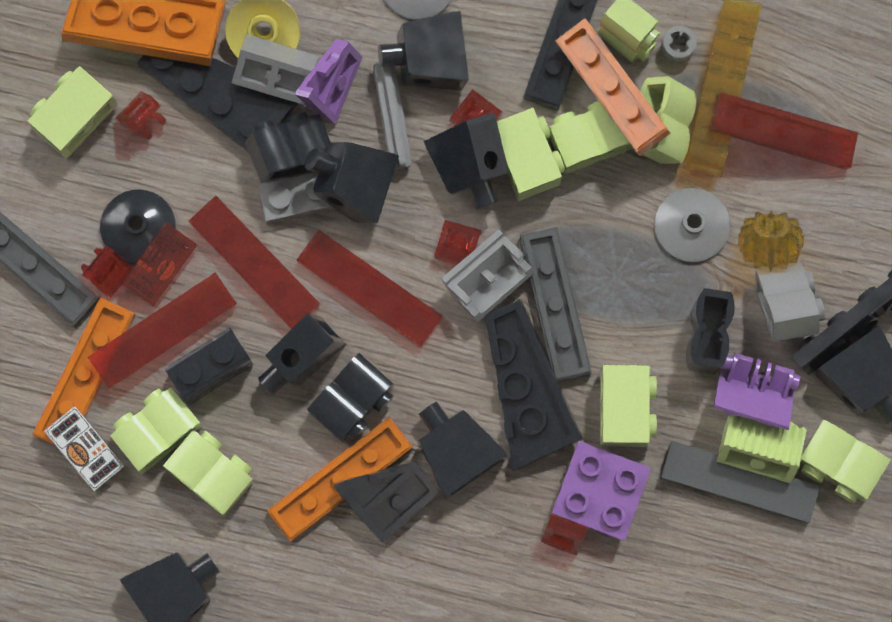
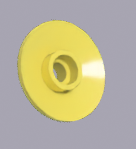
(248, 13)

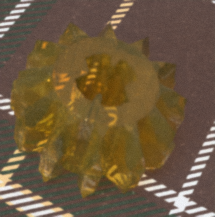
(770, 240)

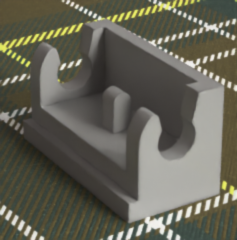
(272, 68)
(487, 275)

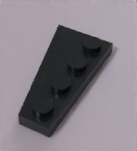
(213, 96)
(858, 321)
(531, 399)

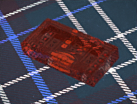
(159, 264)

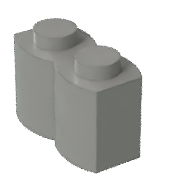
(789, 301)

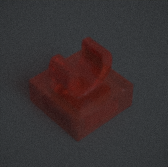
(472, 107)
(139, 112)
(456, 242)
(106, 271)
(564, 534)

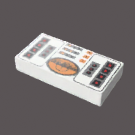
(83, 448)

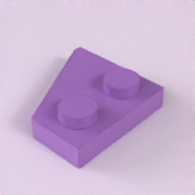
(330, 81)

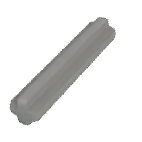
(392, 114)

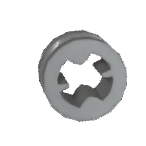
(680, 31)

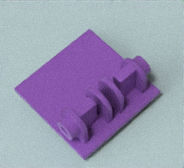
(754, 394)
(601, 491)

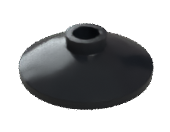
(117, 217)

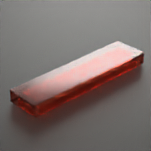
(783, 131)
(253, 262)
(369, 288)
(161, 330)

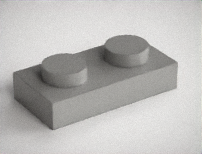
(291, 198)

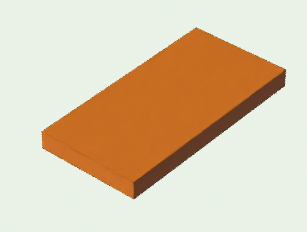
(148, 27)

